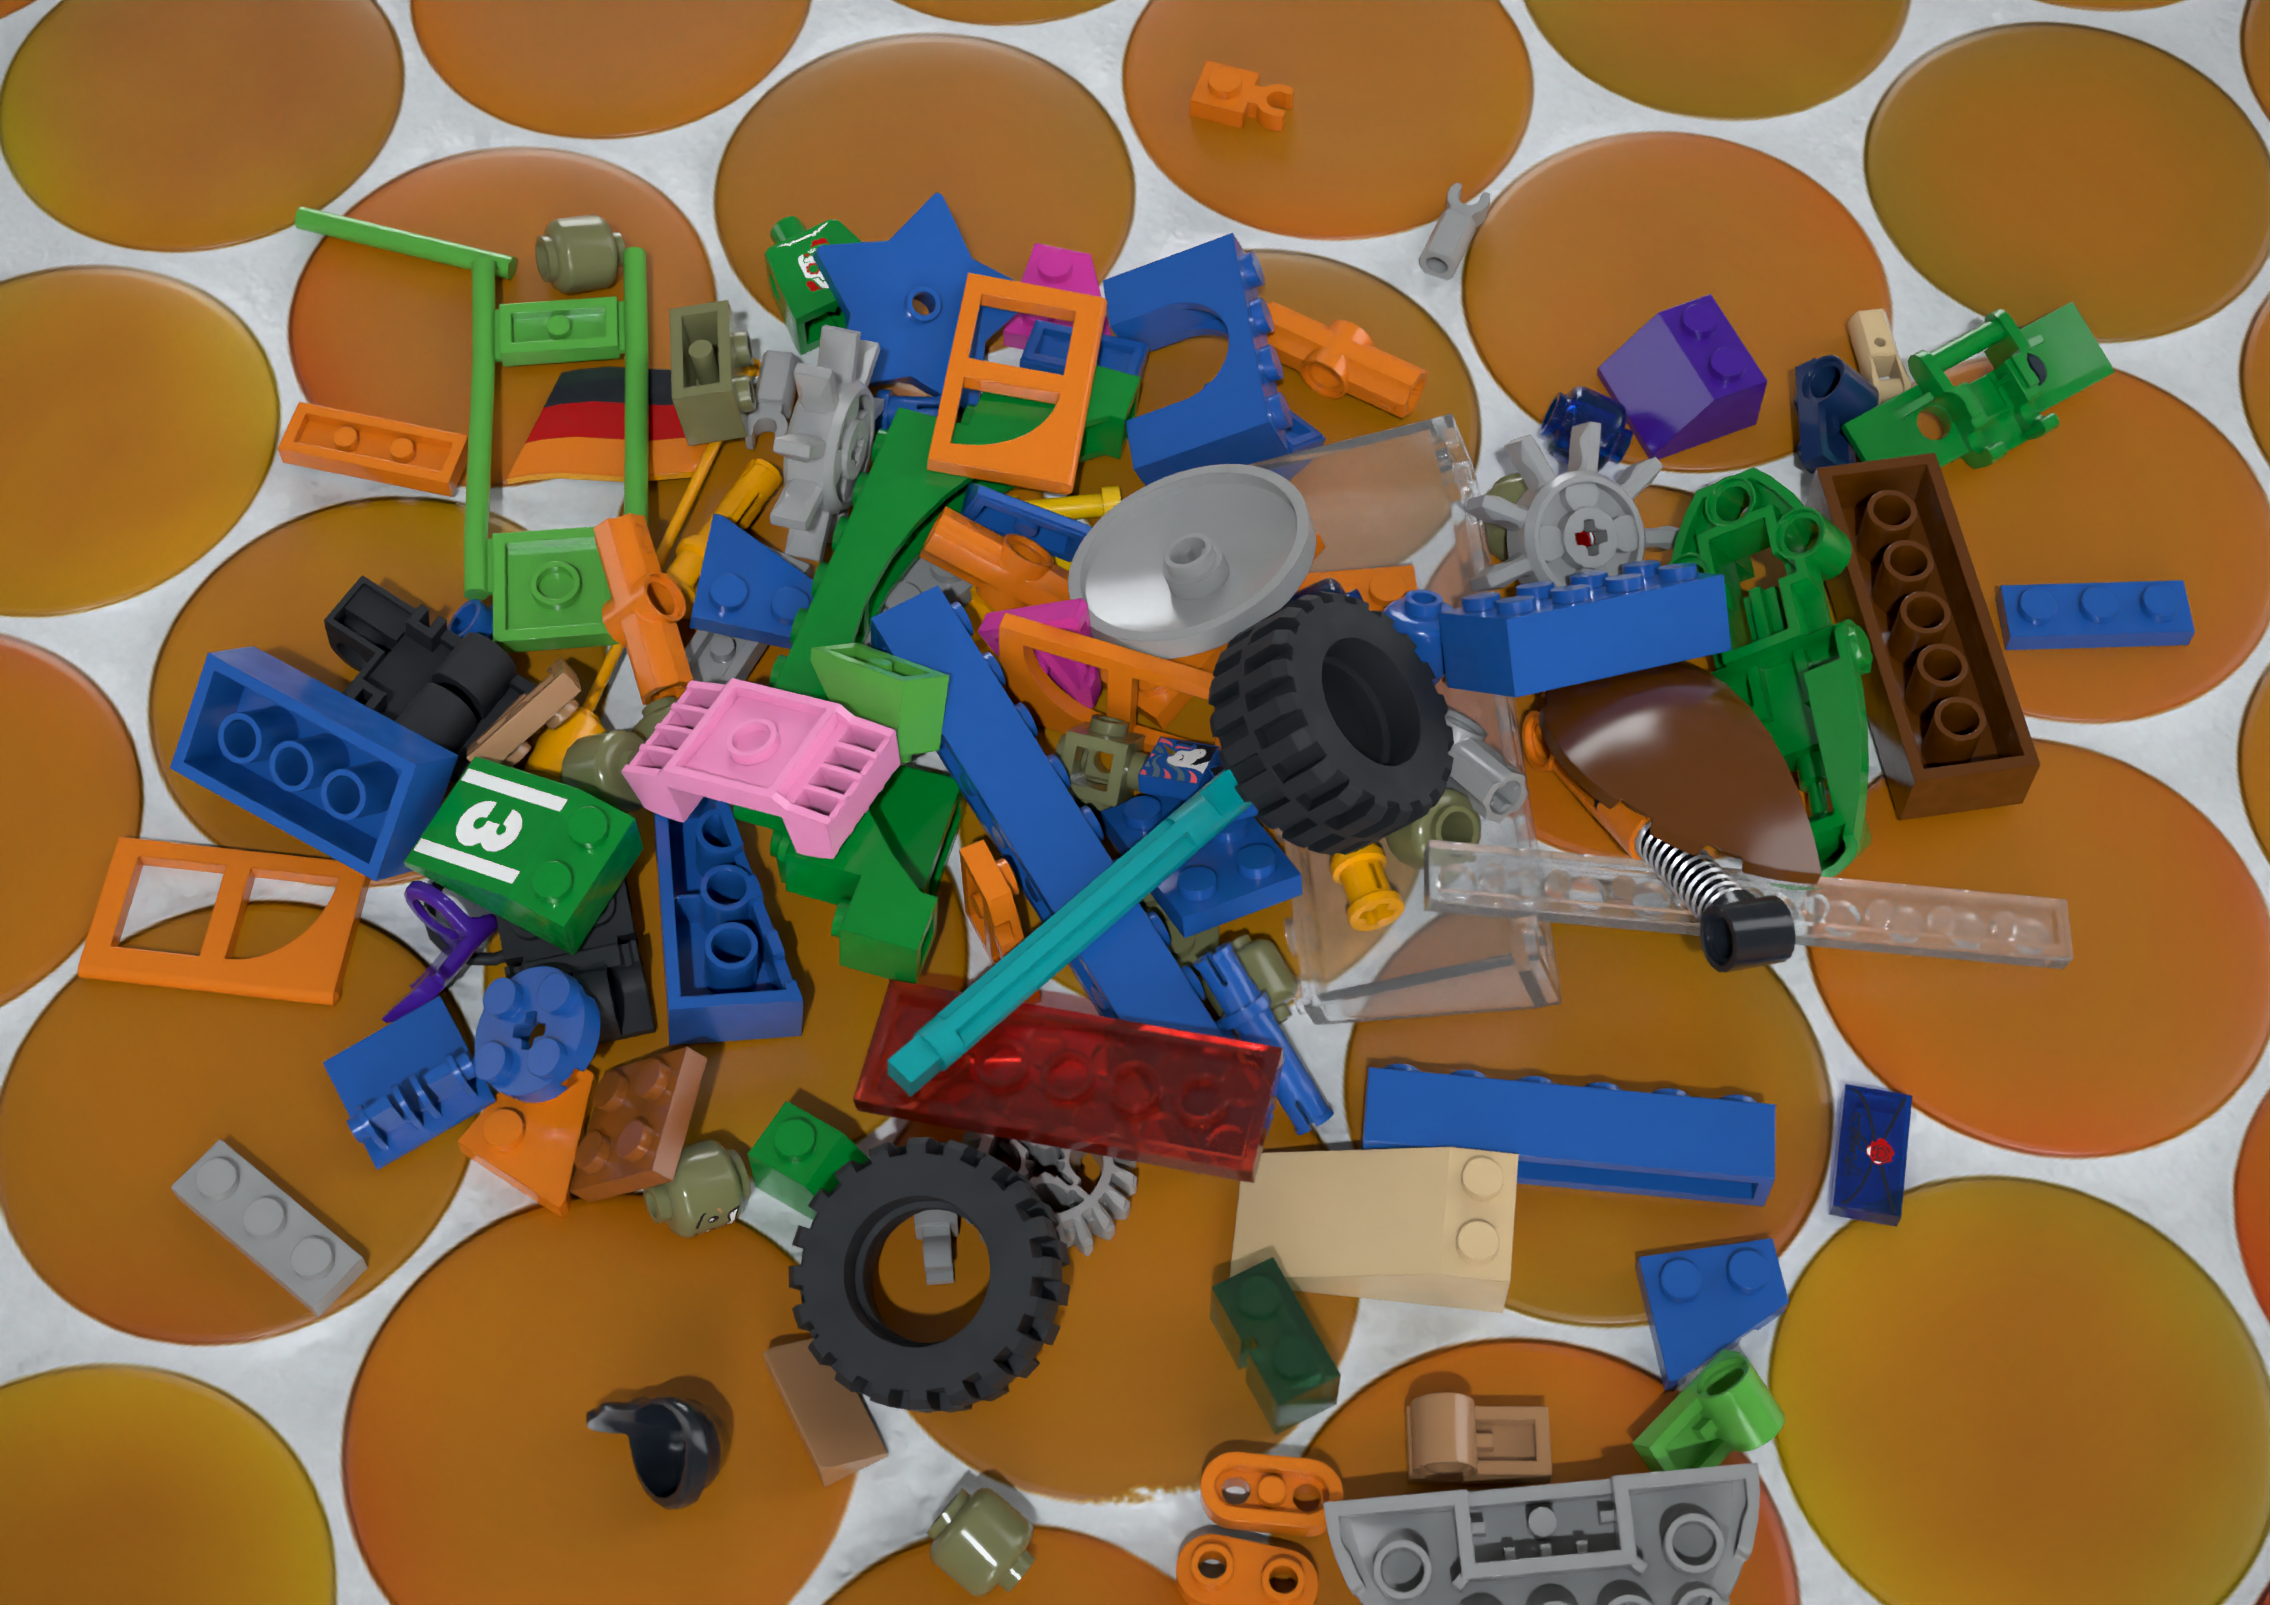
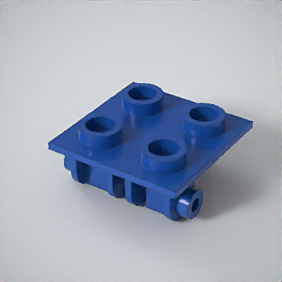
(408, 1083)

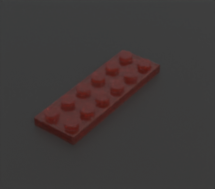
(1085, 1085)

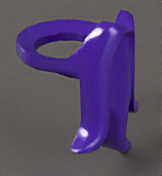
(462, 940)

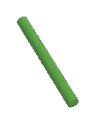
(400, 241)

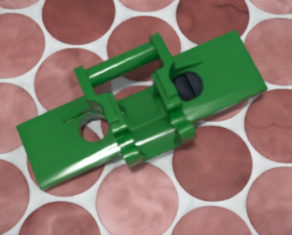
(1997, 411)

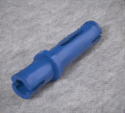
(1254, 1022)

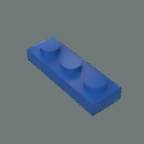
(2094, 615)

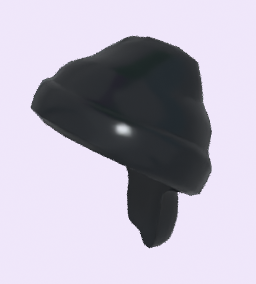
(672, 1444)

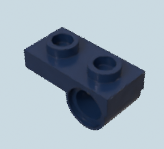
(1826, 400)

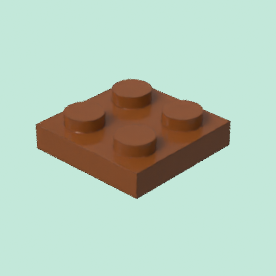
(638, 1125)

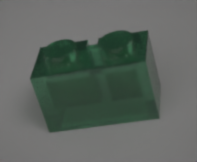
(1290, 1366)

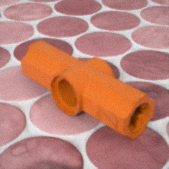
(1344, 361)
(1004, 570)
(643, 607)

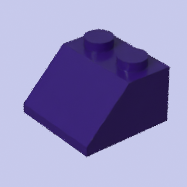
(1684, 379)

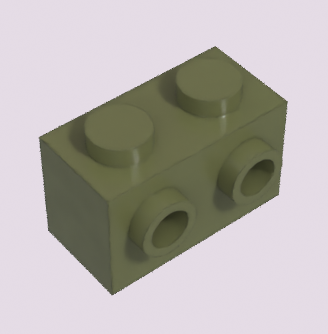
(709, 372)

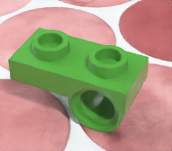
(1716, 1413)

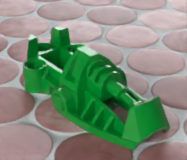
(1799, 677)

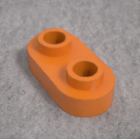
(1271, 1488)
(1247, 1573)

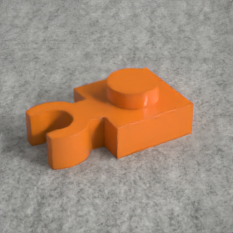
(1233, 94)

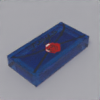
(1870, 1155)

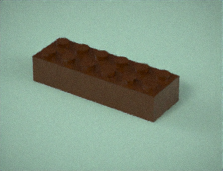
(1937, 673)

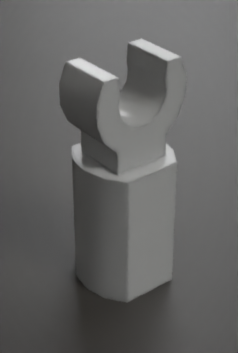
(1453, 234)
(773, 396)
(936, 1231)

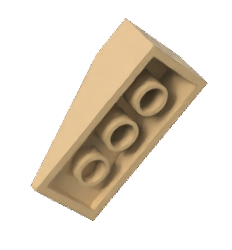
(1384, 1224)

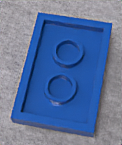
(1220, 883)

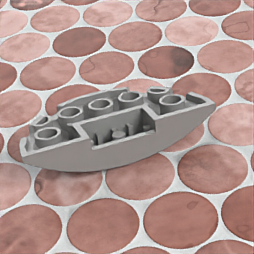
(1571, 1543)

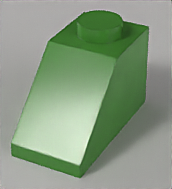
(886, 693)

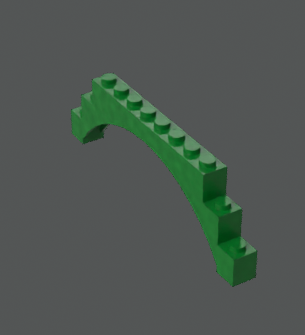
(880, 912)

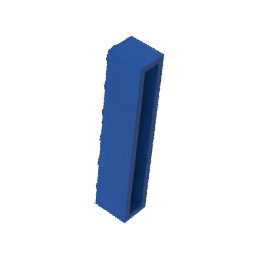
(1582, 1135)

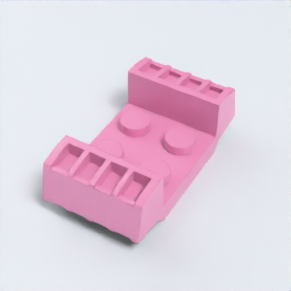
(766, 755)

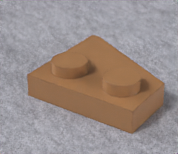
(547, 703)

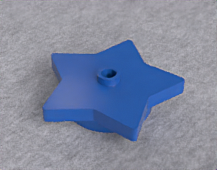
(881, 279)

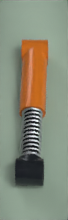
(1734, 924)

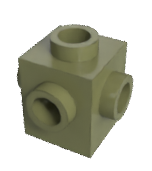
(1089, 779)

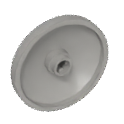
(1194, 559)

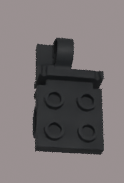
(422, 672)
(604, 963)

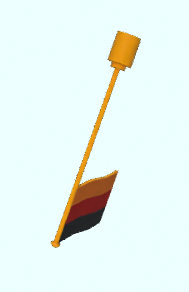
(583, 439)

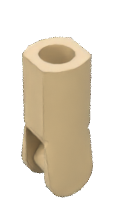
(1878, 353)

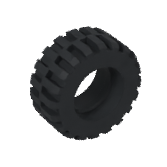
(1331, 724)
(841, 1263)

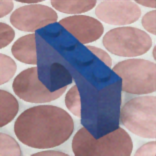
(1240, 411)

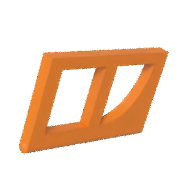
(1050, 453)
(1060, 712)
(301, 971)

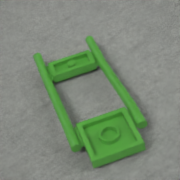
(550, 581)

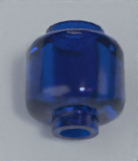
(1580, 407)

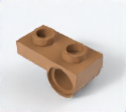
(1473, 1444)

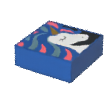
(1177, 768)

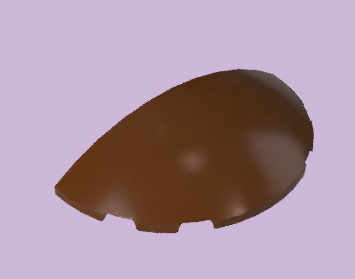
(1689, 760)

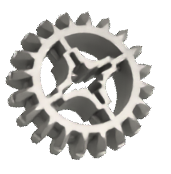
(1077, 1211)

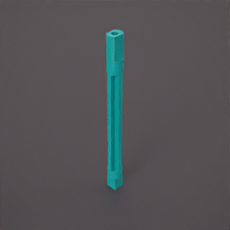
(1066, 933)

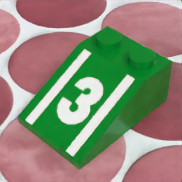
(528, 850)

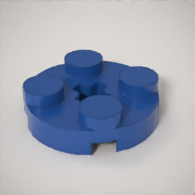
(510, 1016)

